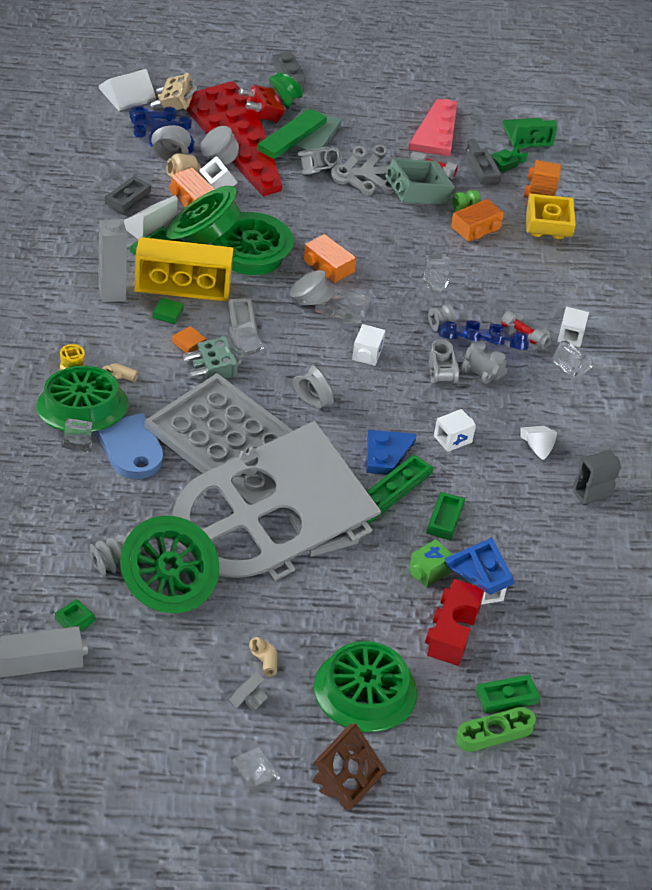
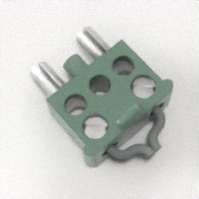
(214, 357)

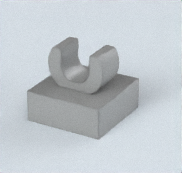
(250, 693)

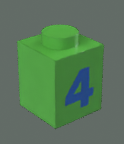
(429, 563)

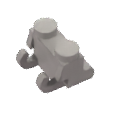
(484, 362)

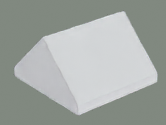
(129, 90)
(152, 218)

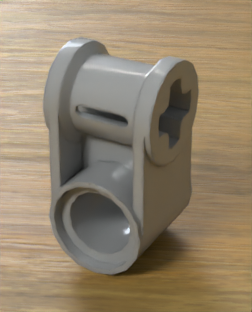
(316, 159)
(443, 362)

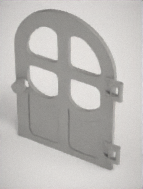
(308, 480)

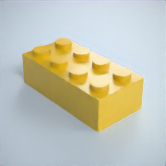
(183, 269)

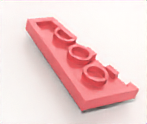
(436, 130)

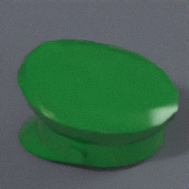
(285, 88)

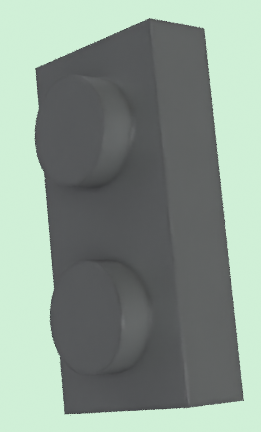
(127, 194)

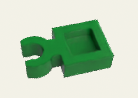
(508, 160)

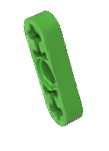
(487, 738)

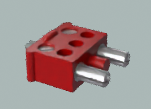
(263, 102)

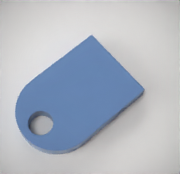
(131, 444)

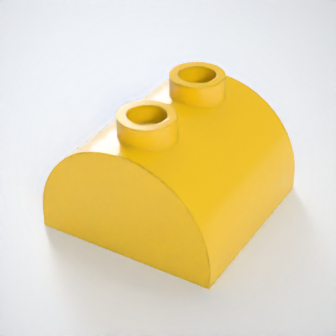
(550, 216)

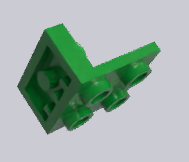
(530, 132)

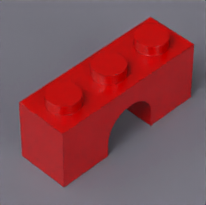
(449, 638)

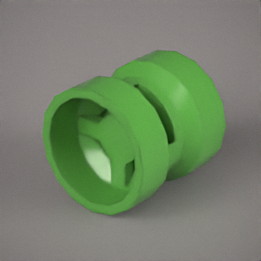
(462, 200)

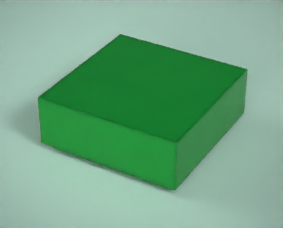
(168, 310)
(75, 615)

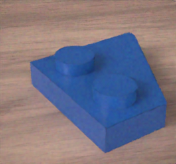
(386, 450)
(482, 566)

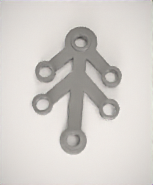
(346, 173)

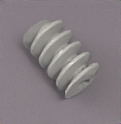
(109, 553)

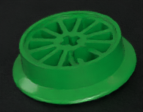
(206, 217)
(257, 242)
(83, 395)
(202, 572)
(367, 685)

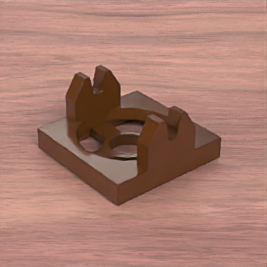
(332, 785)

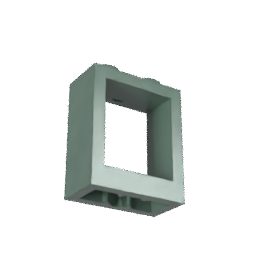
(435, 190)

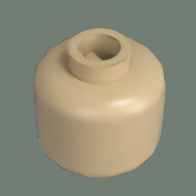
(182, 162)

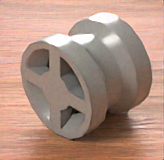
(438, 316)

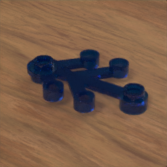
(140, 115)
(494, 334)

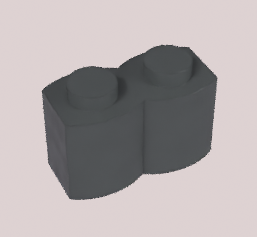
(596, 476)

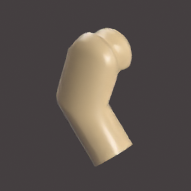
(121, 371)
(266, 653)

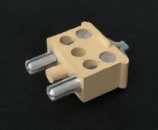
(175, 93)

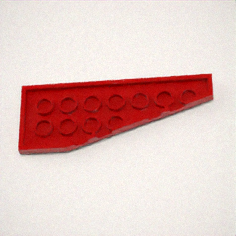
(225, 107)

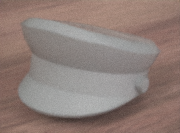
(170, 141)
(220, 143)
(312, 289)
(314, 388)

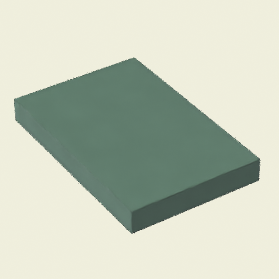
(320, 137)

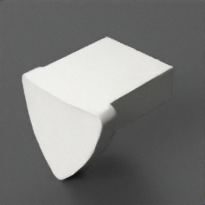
(540, 439)

